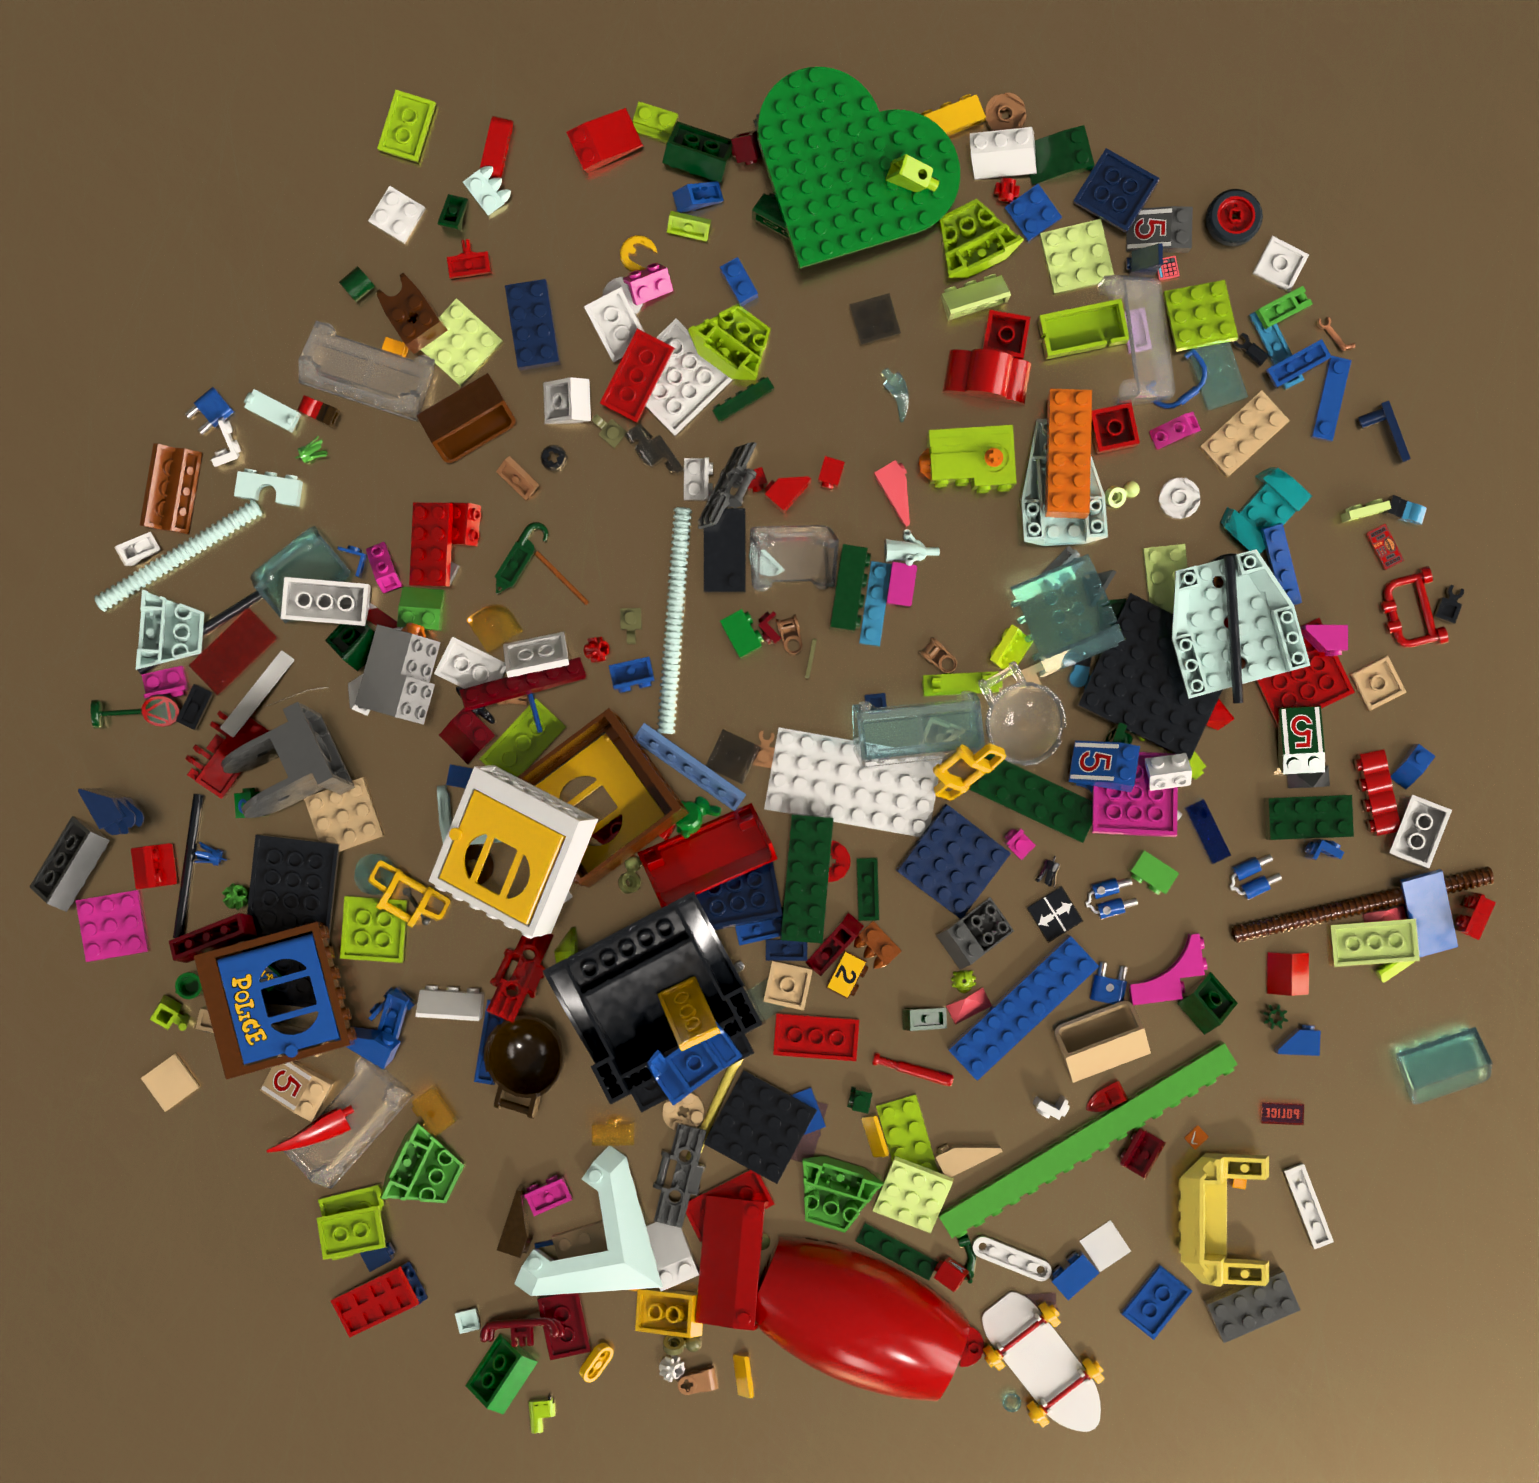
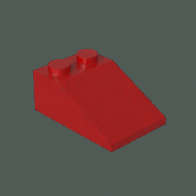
(604, 139)

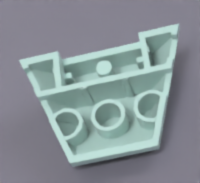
(167, 631)

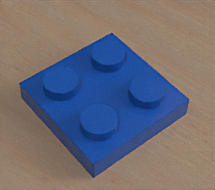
(1032, 212)

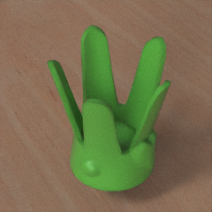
(306, 452)

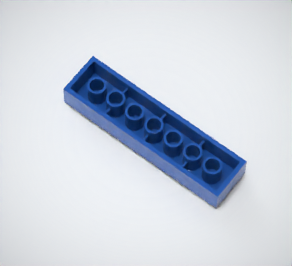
(1023, 1007)

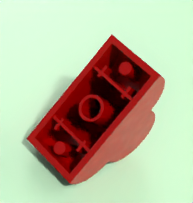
(987, 375)

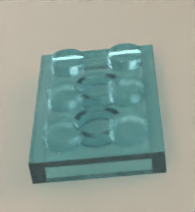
(1223, 379)

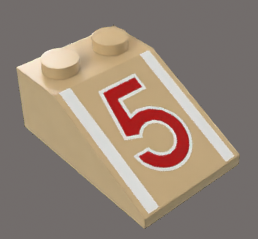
(297, 1089)

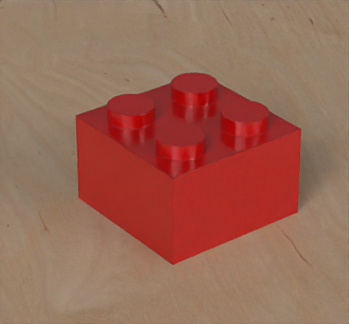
(1006, 333)
(1114, 428)

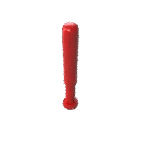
(915, 1070)

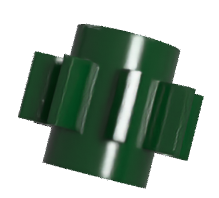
(1271, 1010)

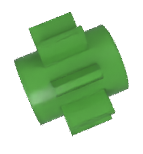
(235, 896)

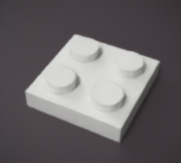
(397, 214)

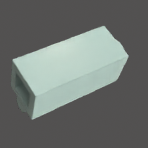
(272, 410)

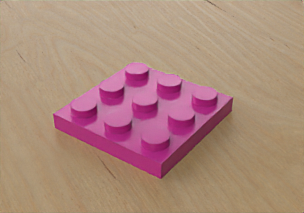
(112, 925)

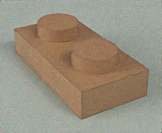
(517, 478)

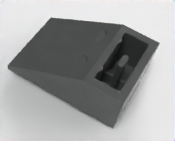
(975, 933)

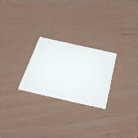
(1105, 1246)

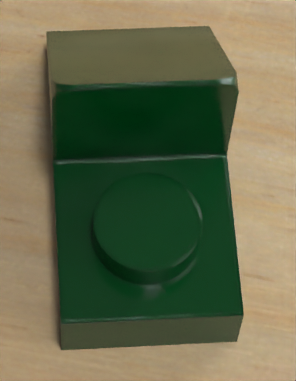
(453, 212)

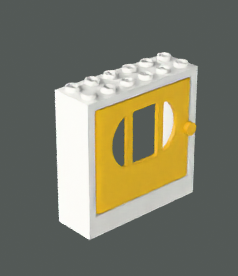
(531, 823)

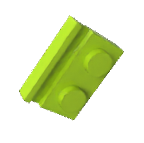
(654, 122)

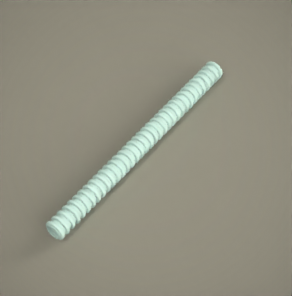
(674, 620)

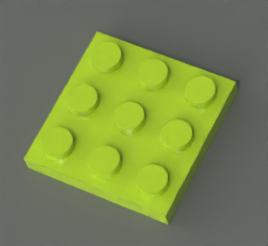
(1200, 315)
(372, 932)

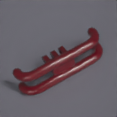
(522, 1329)

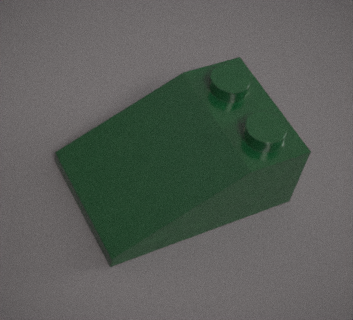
(1062, 155)

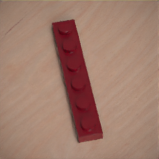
(517, 686)

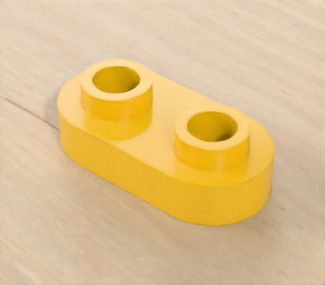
(596, 1362)

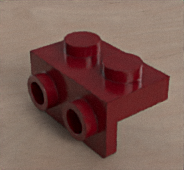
(768, 634)
(1142, 1152)

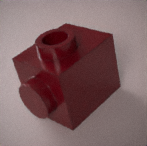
(746, 147)

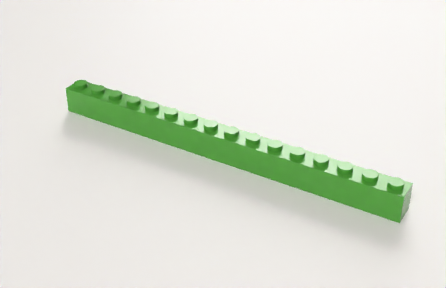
(1087, 1139)

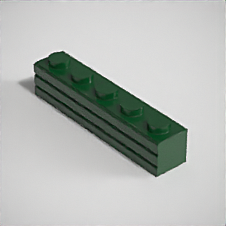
(743, 399)

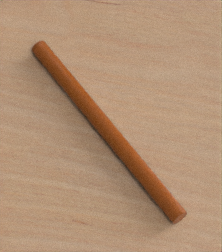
(561, 577)

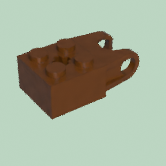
(412, 315)

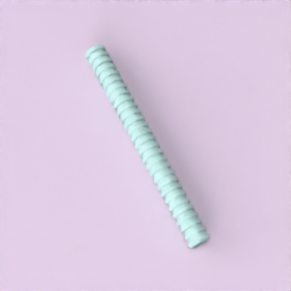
(178, 555)

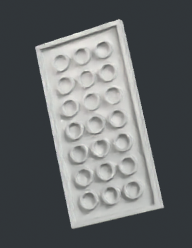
(825, 779)

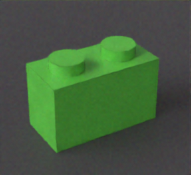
(1153, 872)

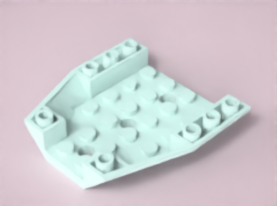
(1267, 625)

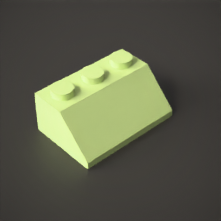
(975, 296)

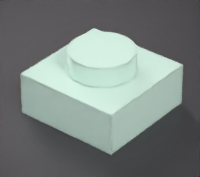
(467, 1320)

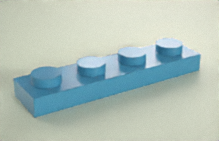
(875, 603)

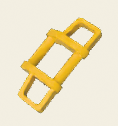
(973, 760)
(387, 892)

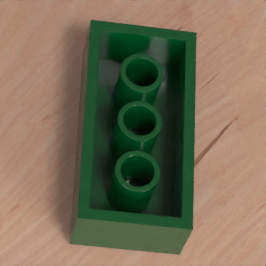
(848, 588)
(1309, 817)

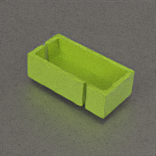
(1083, 329)

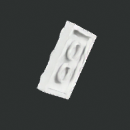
(614, 322)
(535, 654)
(468, 665)

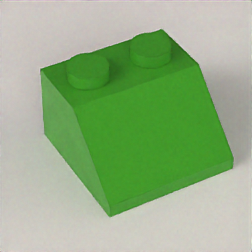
(421, 607)

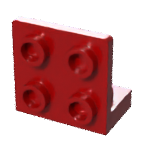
(1474, 915)

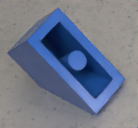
(1412, 766)
(1301, 1042)

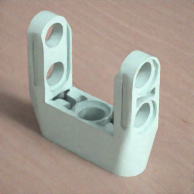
(445, 819)

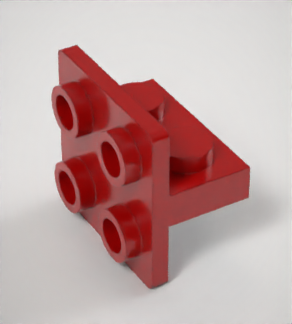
(154, 866)

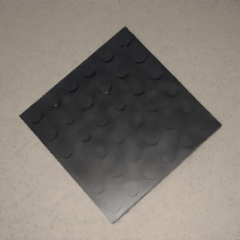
(1144, 684)

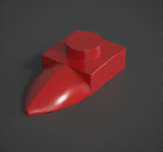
(1107, 1098)

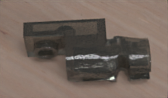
(653, 450)

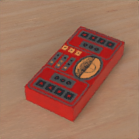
(1384, 546)

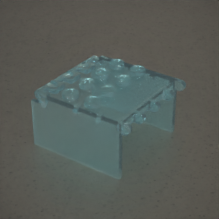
(1067, 615)

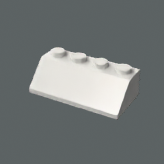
(325, 601)

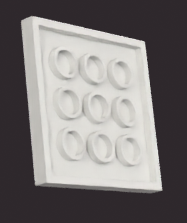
(686, 382)

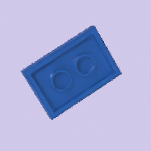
(1156, 1302)

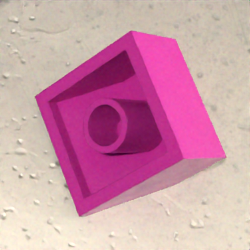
(1327, 638)

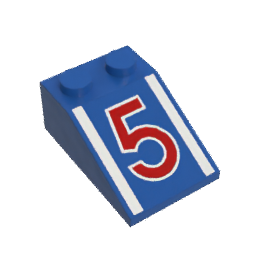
(1104, 764)

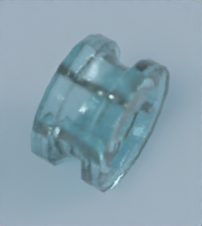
(1012, 1395)

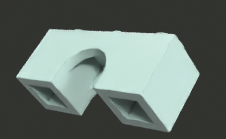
(250, 484)

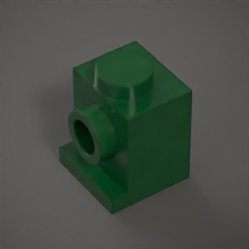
(860, 1099)

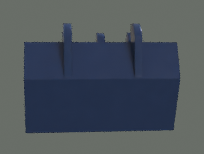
(111, 810)

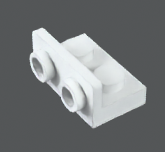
(697, 479)

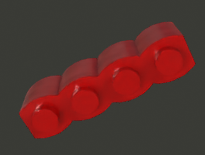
(1378, 792)

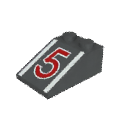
(1162, 225)

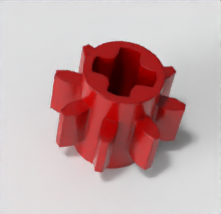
(1007, 190)
(596, 649)

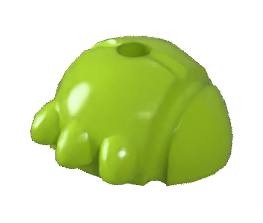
(959, 976)

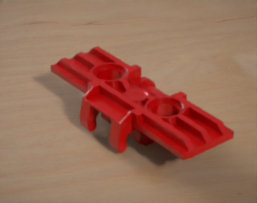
(524, 978)

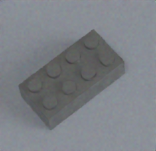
(1251, 1306)

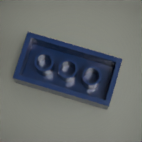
(532, 325)

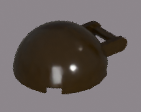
(523, 1061)

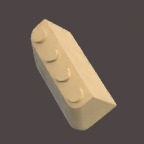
(1102, 1040)

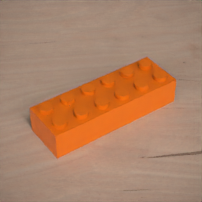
(1068, 453)

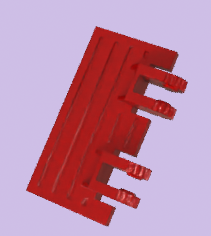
(211, 774)

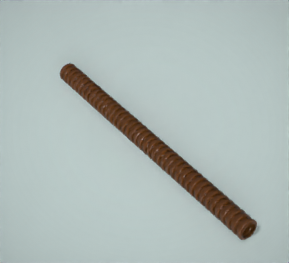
(1351, 907)

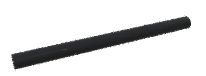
(223, 617)
(1233, 626)
(188, 865)

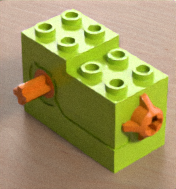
(971, 455)

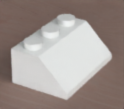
(1003, 153)
(1420, 832)
(450, 1003)

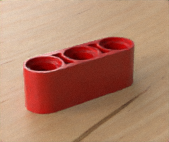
(497, 145)

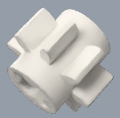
(671, 1368)

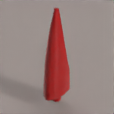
(323, 1128)

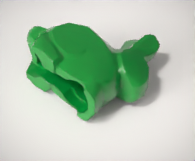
(692, 822)

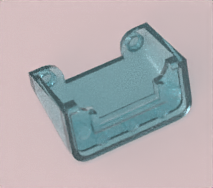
(306, 558)

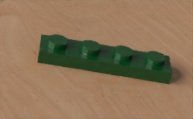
(896, 1251)

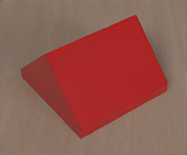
(1287, 973)

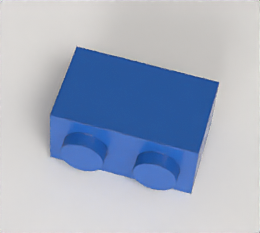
(739, 282)
(1073, 1274)

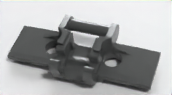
(733, 475)
(685, 1178)

